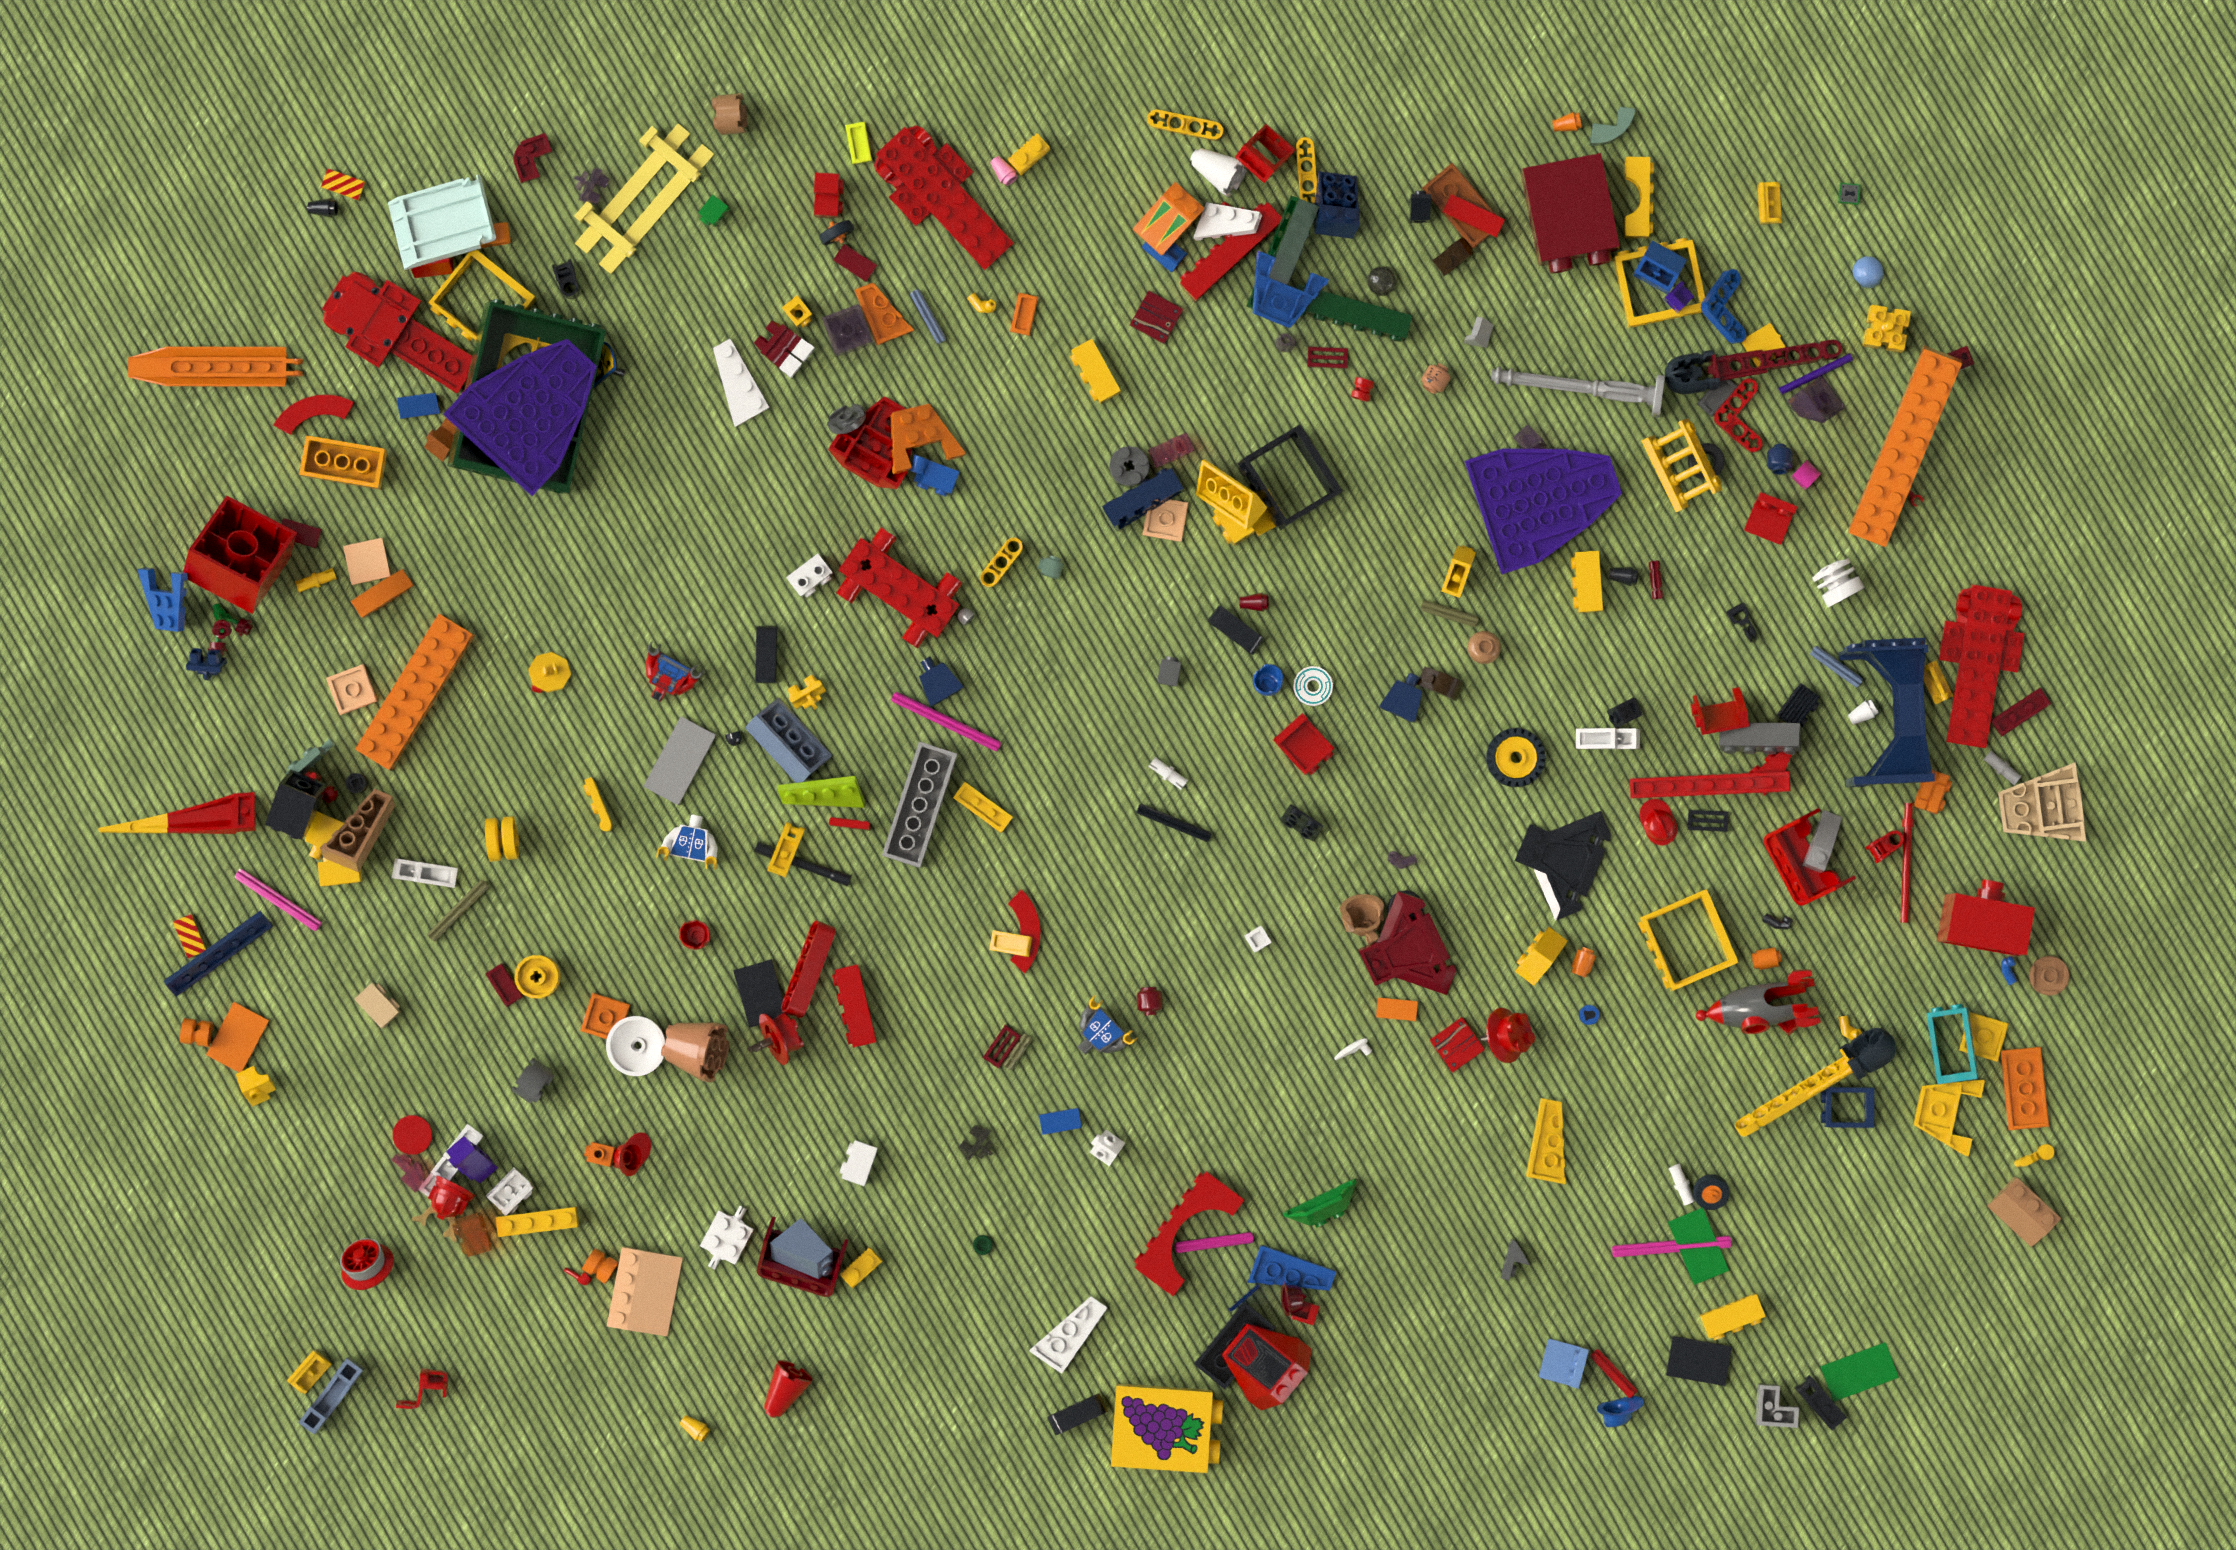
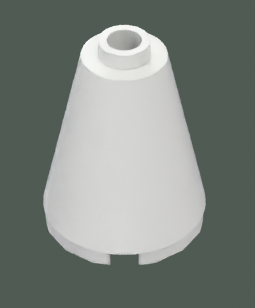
(1219, 169)

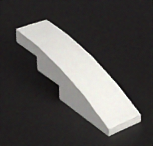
(444, 1167)

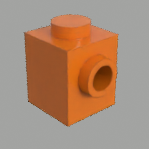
(600, 1153)

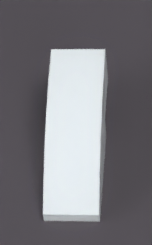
(1607, 738)
(424, 873)

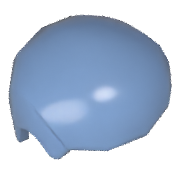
(1868, 272)

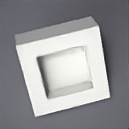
(1257, 939)

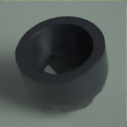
(734, 738)

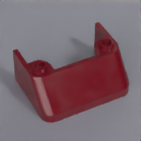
(777, 1272)

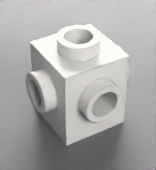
(1106, 1147)

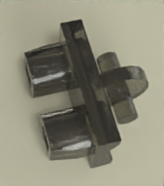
(969, 1149)

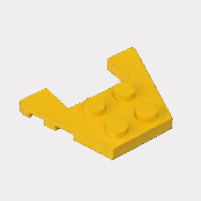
(1938, 1111)

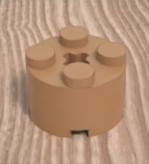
(730, 114)

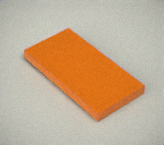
(2024, 1088)

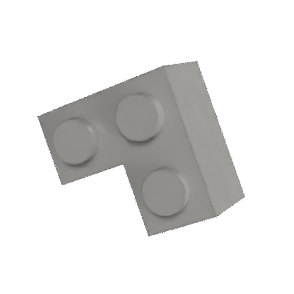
(1770, 1412)

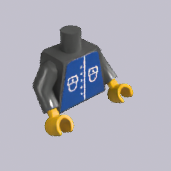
(1101, 1031)

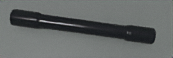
(834, 875)

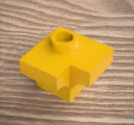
(255, 1086)

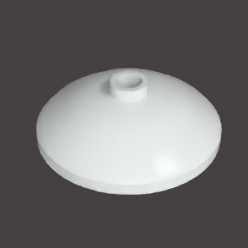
(622, 1049)

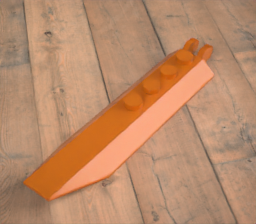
(214, 366)

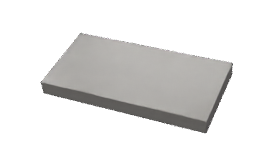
(679, 760)

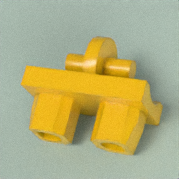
(807, 696)

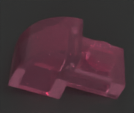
(1171, 450)
(414, 1174)

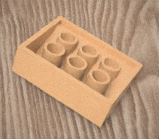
(644, 1291)

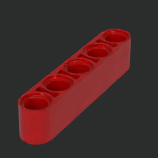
(808, 969)

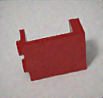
(1721, 716)

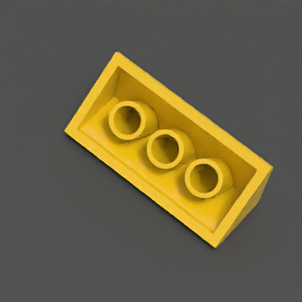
(1228, 495)

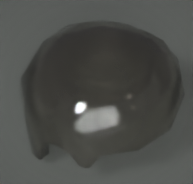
(1382, 280)

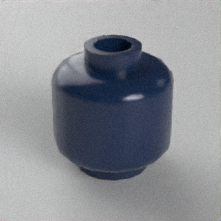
(1779, 459)

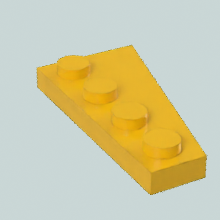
(1546, 1152)

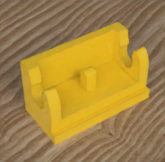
(1769, 203)
(309, 1372)

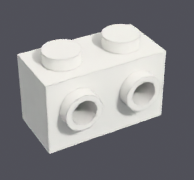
(809, 576)
(859, 1162)

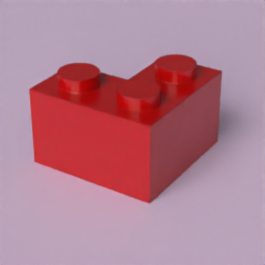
(827, 195)

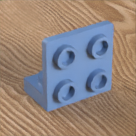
(1563, 1363)

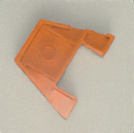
(918, 428)

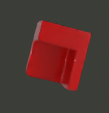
(1307, 1314)

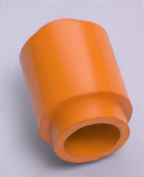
(1766, 958)
(1583, 962)

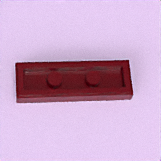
(2020, 712)

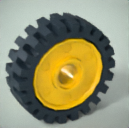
(1531, 754)

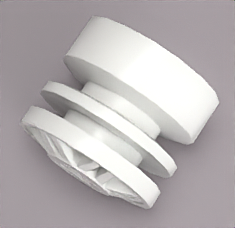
(1838, 582)

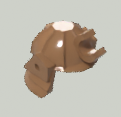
(1362, 915)

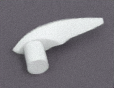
(1352, 1048)

